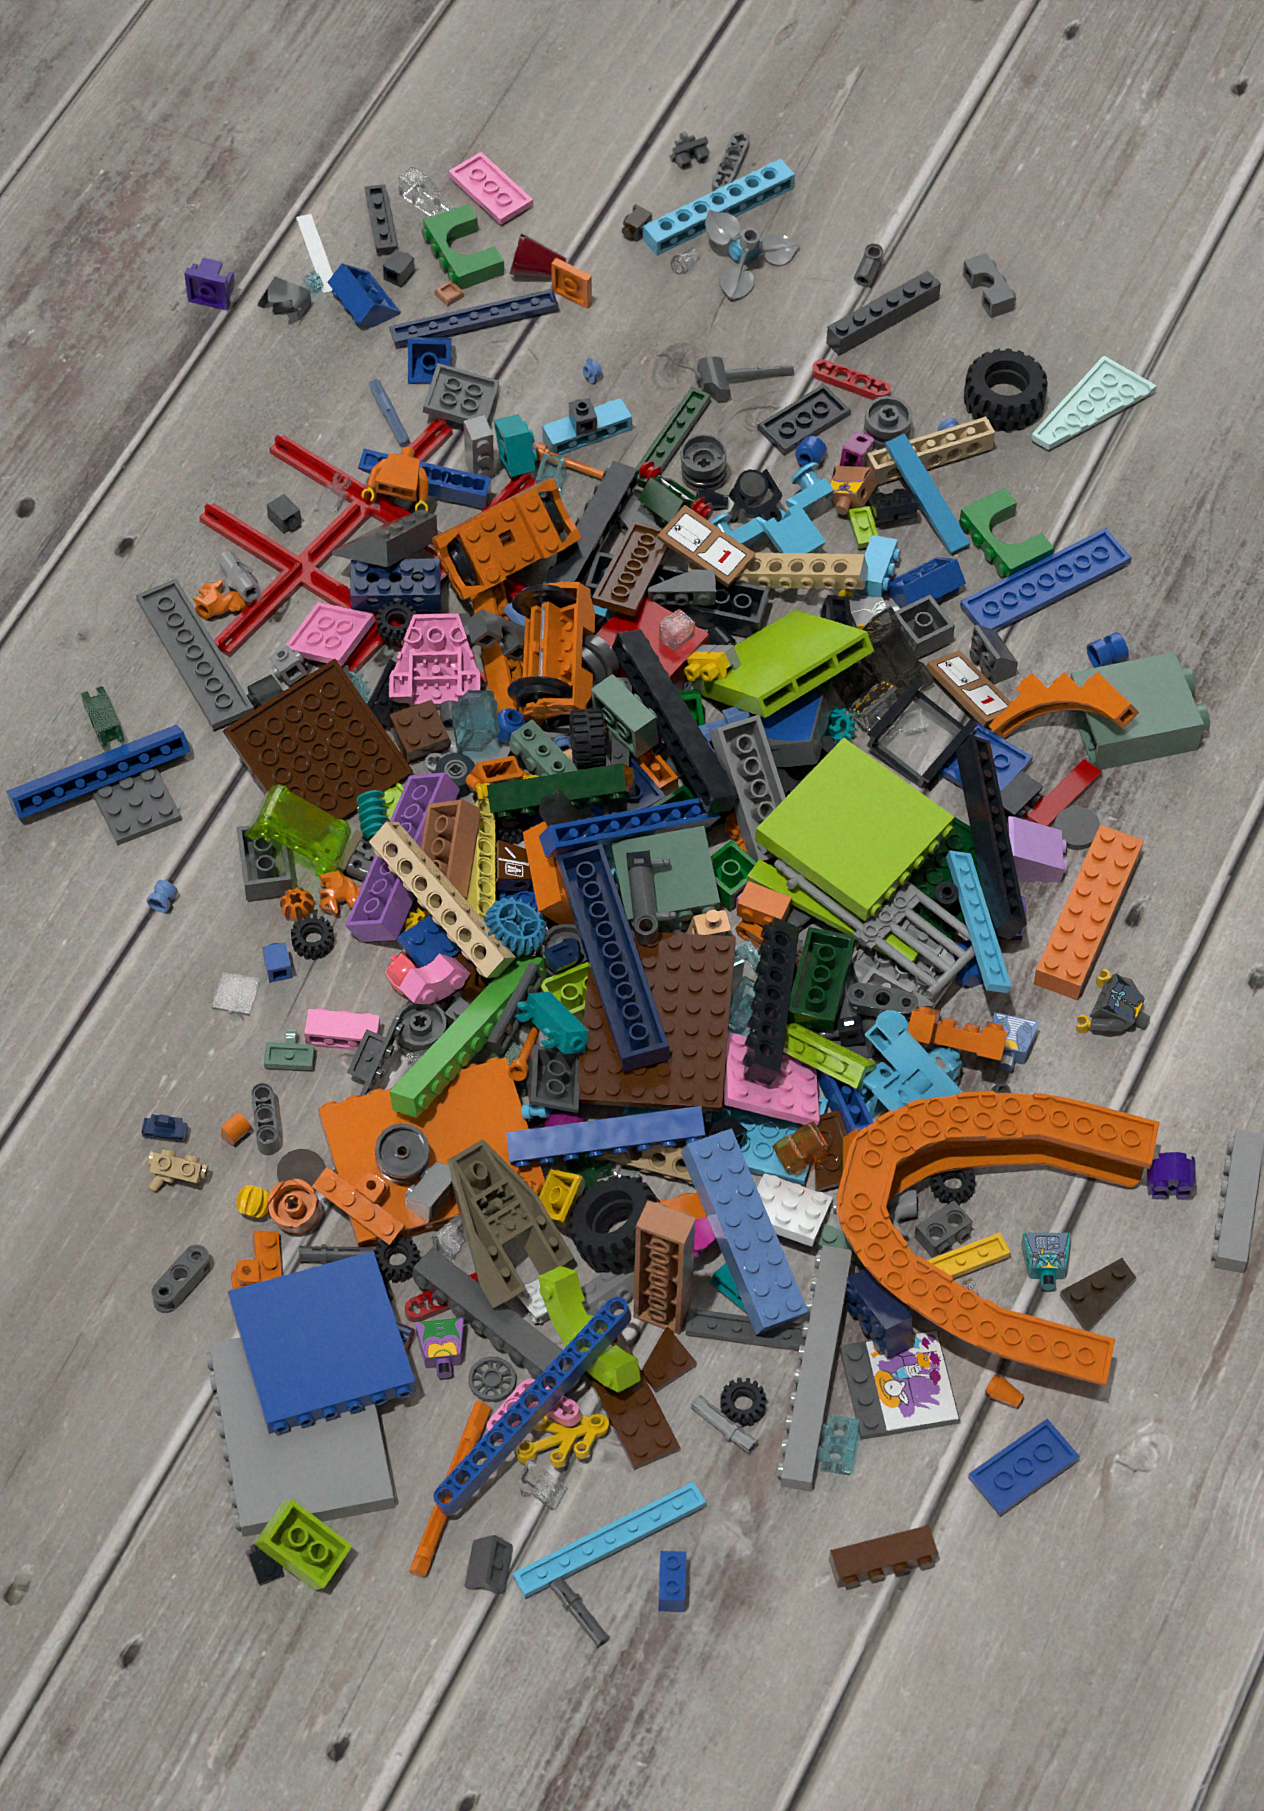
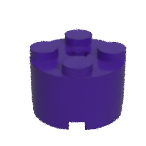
(1172, 1175)

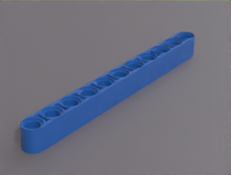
(532, 1416)

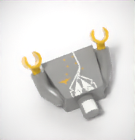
(863, 607)

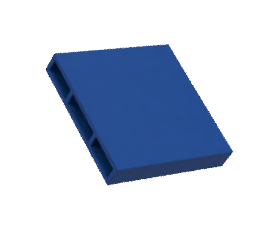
(321, 1342)

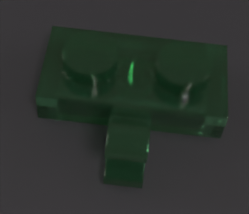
(590, 1174)

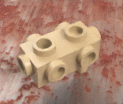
(169, 1166)

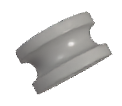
(432, 758)

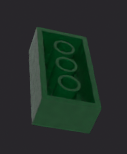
(820, 979)

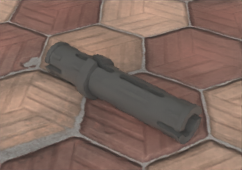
(329, 1253)
(573, 1604)

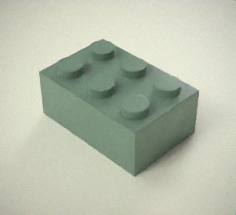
(626, 715)

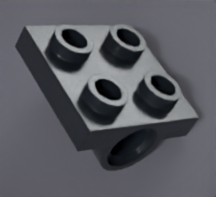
(898, 504)

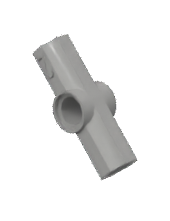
(239, 576)

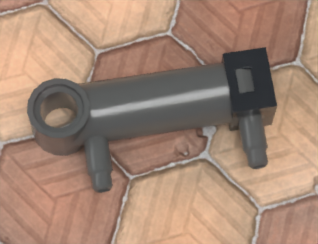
(643, 896)
(848, 1022)

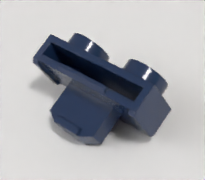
(165, 1128)

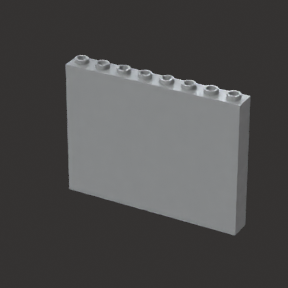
(326, 1467)

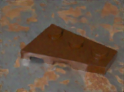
(830, 1170)

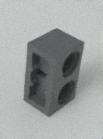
(939, 1225)

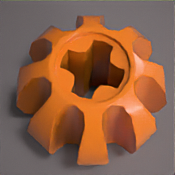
(297, 904)

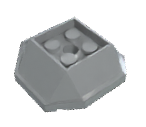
(880, 970)

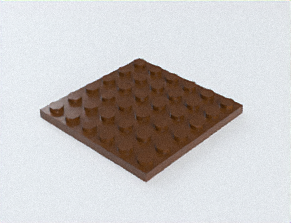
(319, 743)

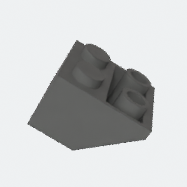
(992, 655)

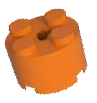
(297, 1219)

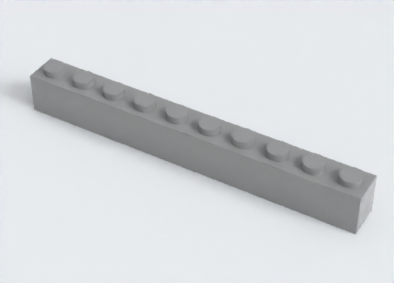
(816, 1368)

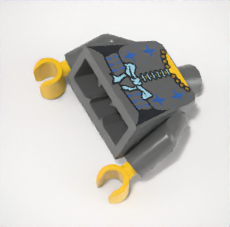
(1116, 1005)

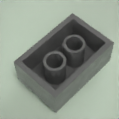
(263, 866)

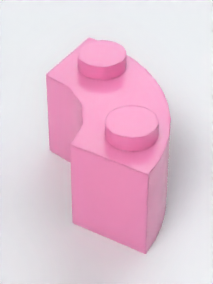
(434, 980)

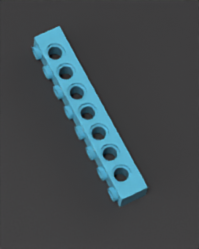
(732, 199)

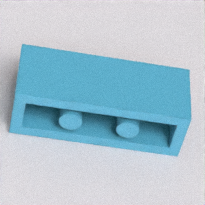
(881, 560)

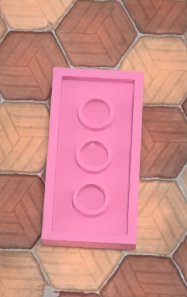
(490, 188)

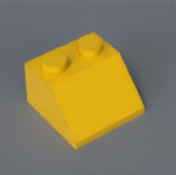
(560, 1195)

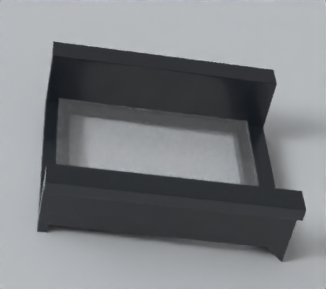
(917, 735)

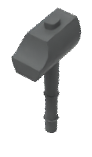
(714, 376)

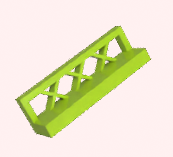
(826, 1055)

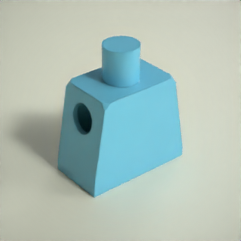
(870, 1081)

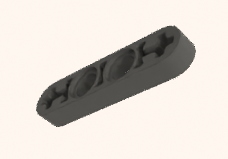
(727, 162)

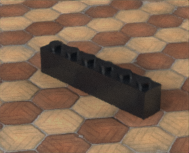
(883, 313)

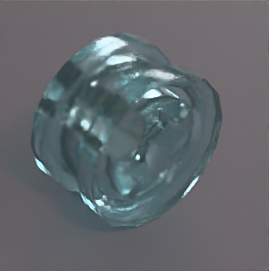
(313, 281)

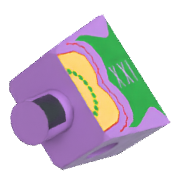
(441, 1344)

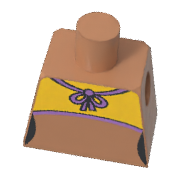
(851, 487)

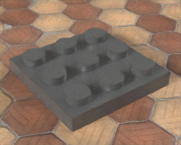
(459, 394)
(136, 805)

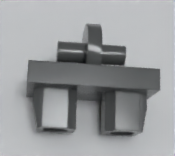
(688, 146)

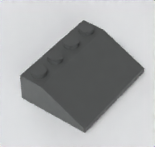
(392, 540)

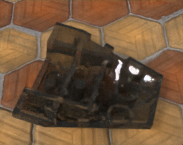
(890, 661)

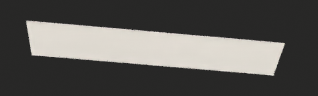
(315, 250)

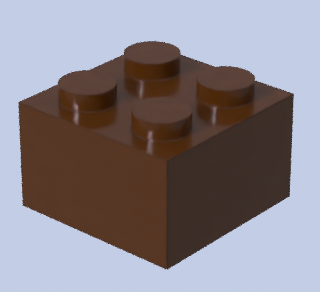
(418, 731)

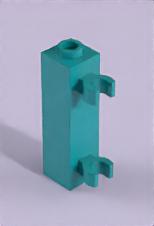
(554, 1022)

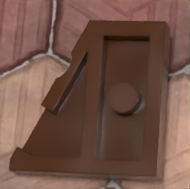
(667, 1361)

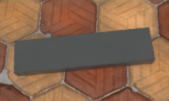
(508, 1022)

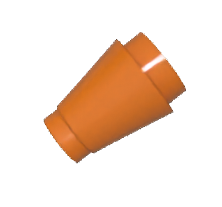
(1003, 1391)

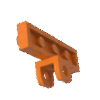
(361, 1202)
(265, 1263)

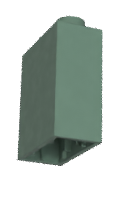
(1167, 716)

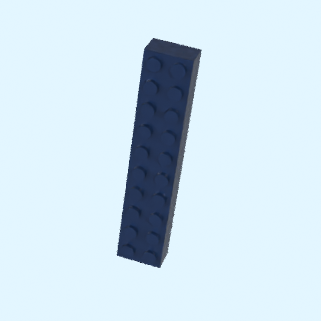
(613, 958)

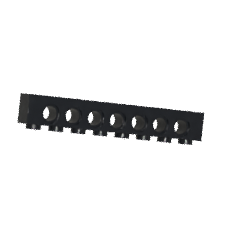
(771, 1001)

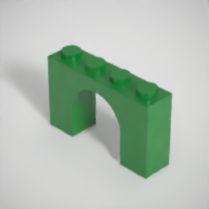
(461, 268)
(1007, 558)

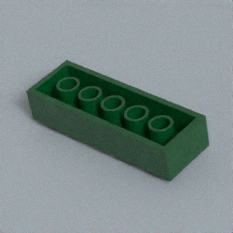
(580, 787)

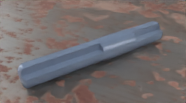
(389, 412)

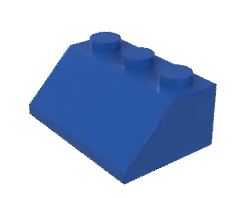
(362, 296)
(932, 578)

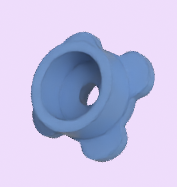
(592, 370)

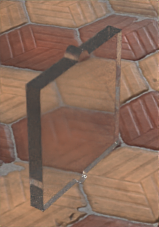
(236, 993)

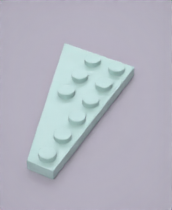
(1095, 398)

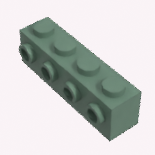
(539, 751)

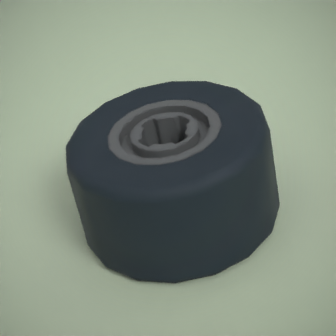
(457, 767)

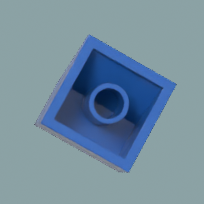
(425, 354)

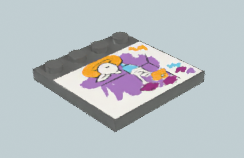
(902, 1391)

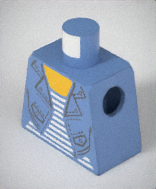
(1018, 1041)

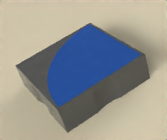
(798, 729)

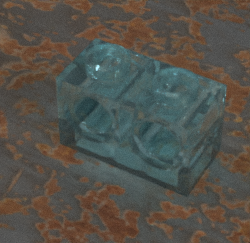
(842, 1445)

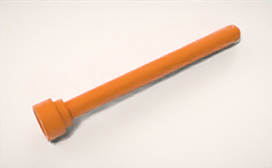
(543, 449)
(519, 1068)

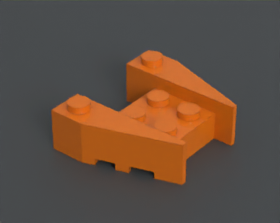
(927, 1028)

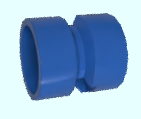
(1107, 650)

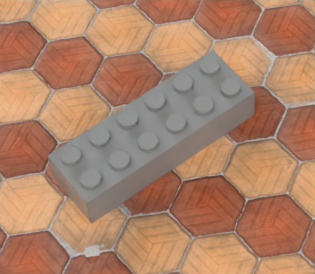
(752, 771)

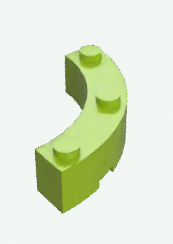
(564, 1305)

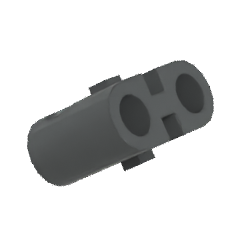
(361, 860)

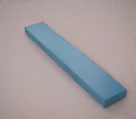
(927, 494)

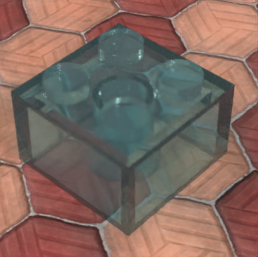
(475, 720)

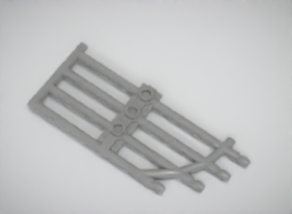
(887, 920)

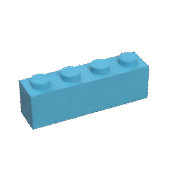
(612, 420)

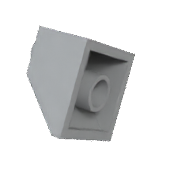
(431, 1192)

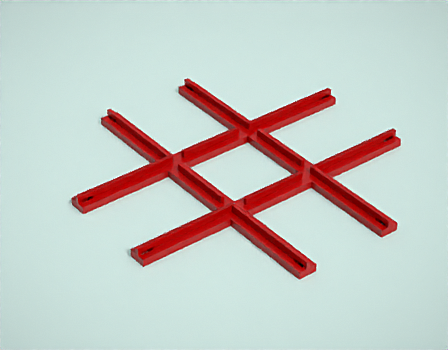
(304, 568)

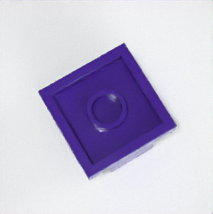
(207, 287)

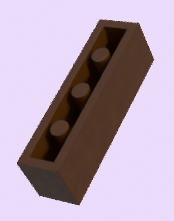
(883, 1557)

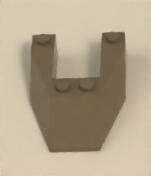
(494, 1209)

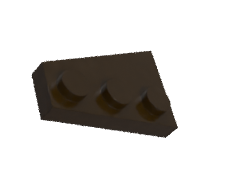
(1097, 1292)

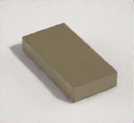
(349, 851)

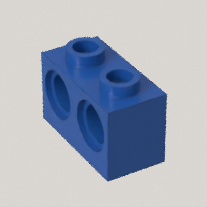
(672, 1581)

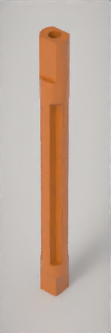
(437, 1519)

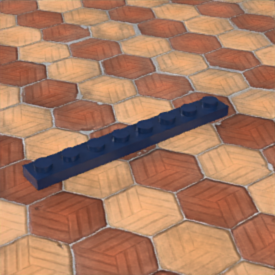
(475, 317)

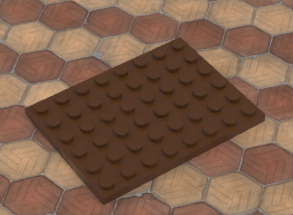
(692, 995)

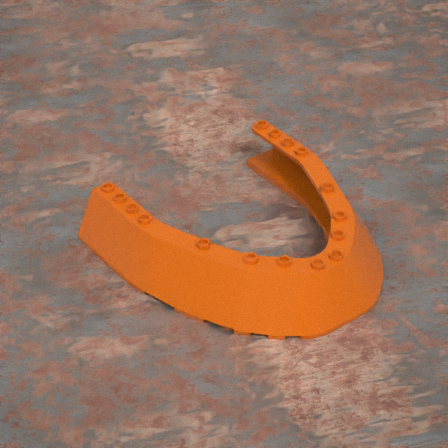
(984, 1132)

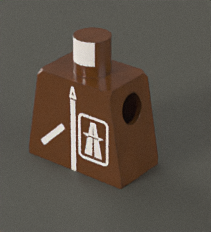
(511, 867)

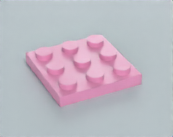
(330, 633)

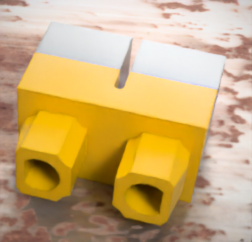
(711, 662)

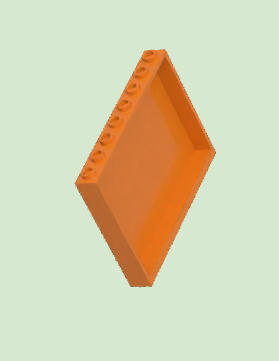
(470, 1108)

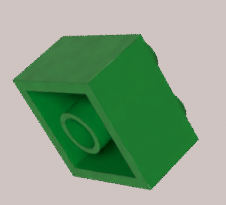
(731, 870)

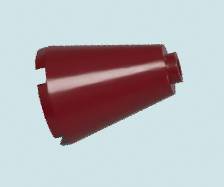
(533, 259)

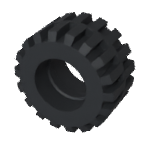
(588, 737)

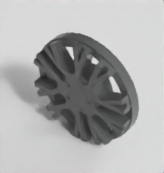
(492, 1379)

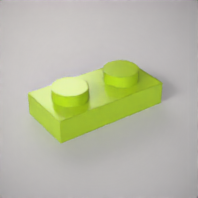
(862, 525)

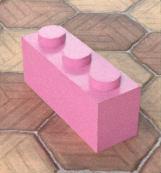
(339, 1028)

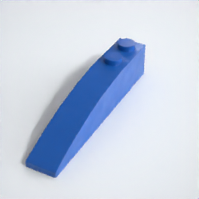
(443, 481)

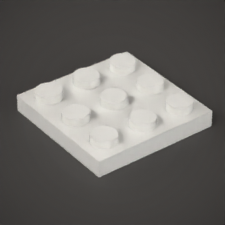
(793, 1209)

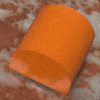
(235, 1128)

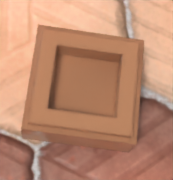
(449, 293)

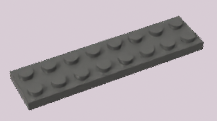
(194, 654)

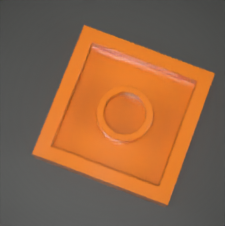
(571, 283)

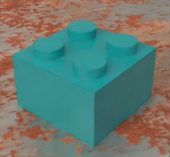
(515, 445)

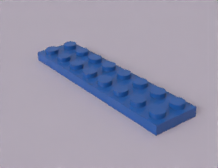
(1046, 581)

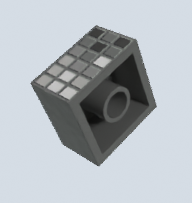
(925, 626)

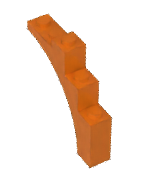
(1064, 694)

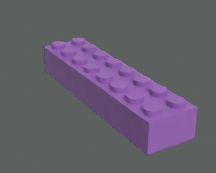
(383, 898)

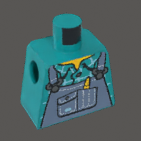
(1046, 1256)

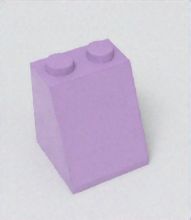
(1037, 851)

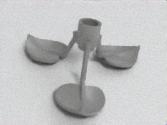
(725, 227)

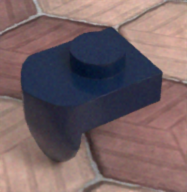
(563, 954)

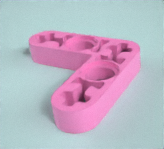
(555, 1413)

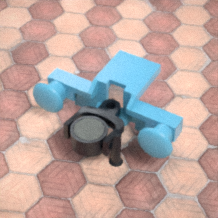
(787, 530)

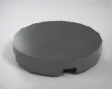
(1077, 826)

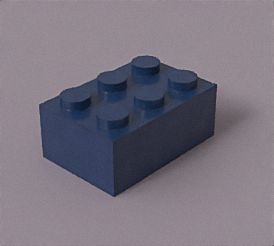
(879, 1313)

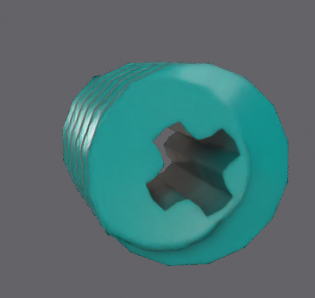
(371, 813)

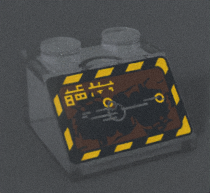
(874, 704)

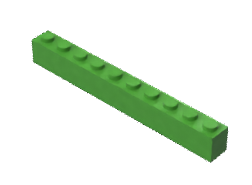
(458, 1042)

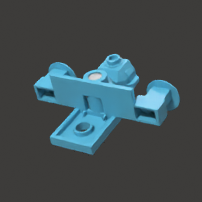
(919, 1071)

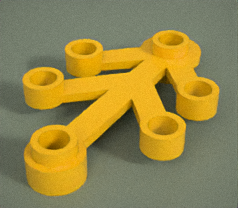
(592, 1427)

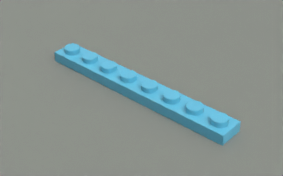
(978, 922)
(609, 1539)

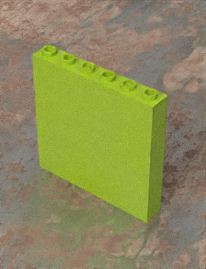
(786, 662)
(855, 829)

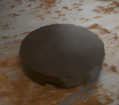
(301, 1165)

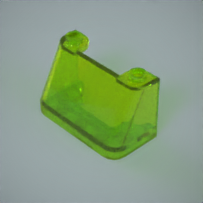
(300, 828)

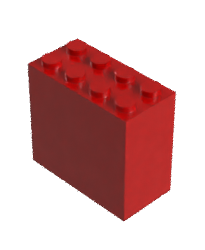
(648, 619)

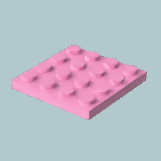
(789, 1097)

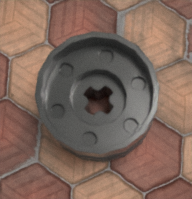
(703, 462)

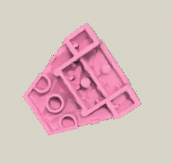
(434, 662)

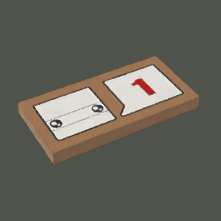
(706, 545)
(969, 686)

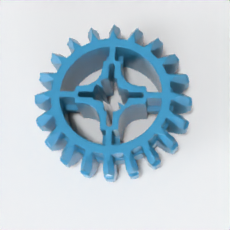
(512, 922)

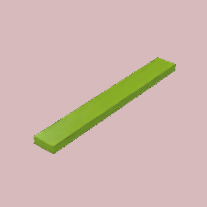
(773, 879)

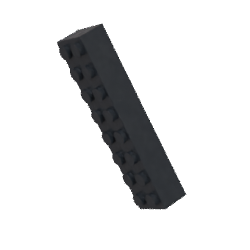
(736, 607)

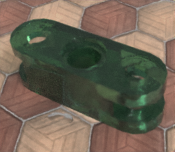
(102, 717)

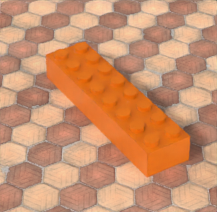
(1088, 912)

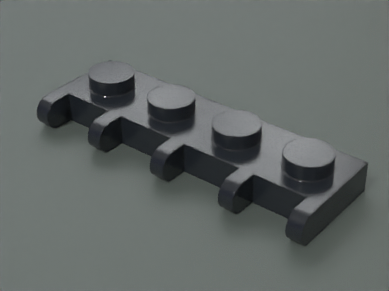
(379, 699)

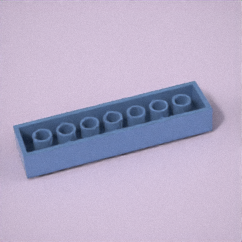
(744, 1231)

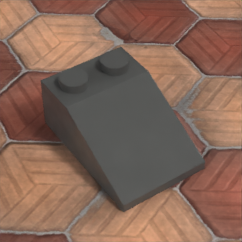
(553, 1079)

